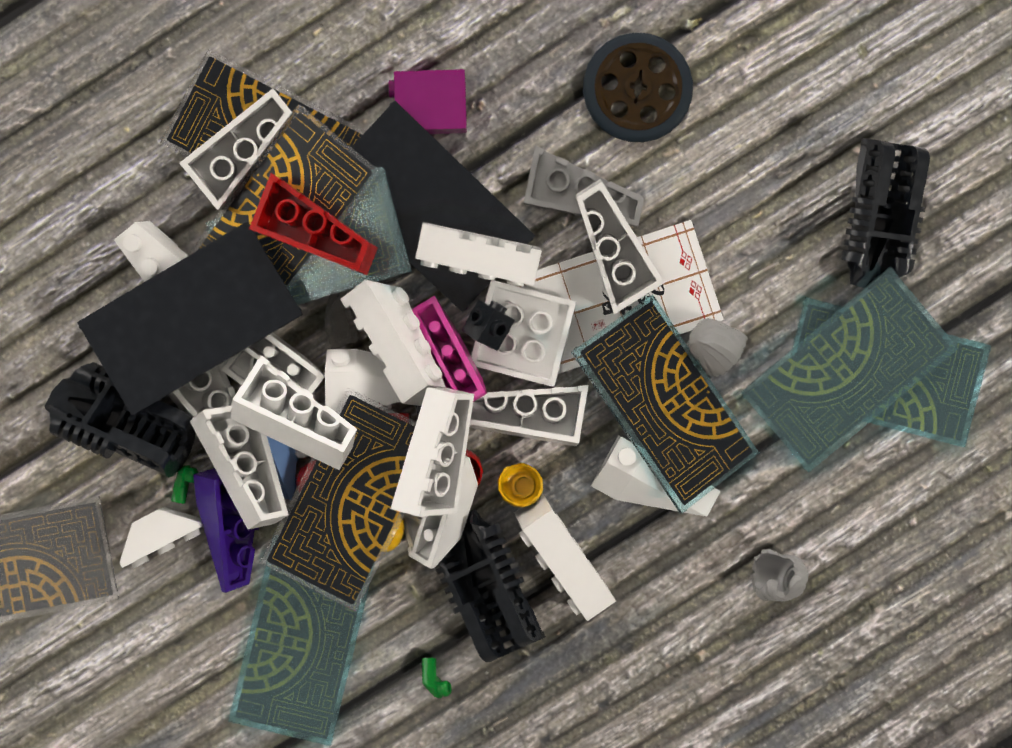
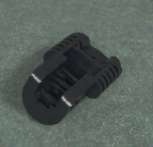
(882, 220)
(94, 416)
(484, 581)

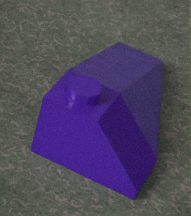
(225, 531)

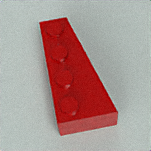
(302, 223)

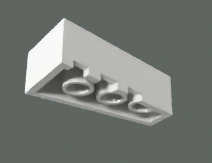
(149, 249)
(479, 254)
(619, 254)
(395, 339)
(291, 416)
(435, 455)
(564, 558)

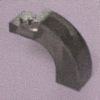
(339, 320)

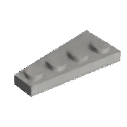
(556, 182)

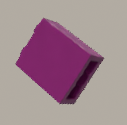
(433, 98)

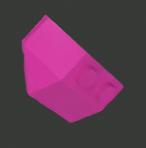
(449, 349)

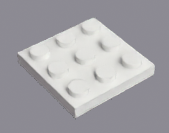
(535, 339)

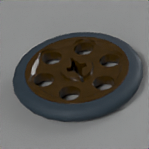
(668, 112)

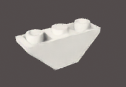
(158, 533)

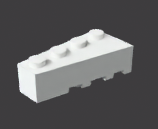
(231, 153)
(534, 414)
(243, 465)

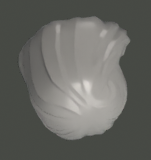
(716, 346)
(778, 576)

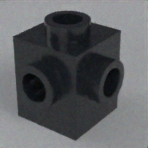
(488, 324)

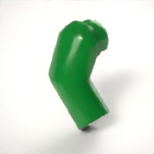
(181, 483)
(432, 681)

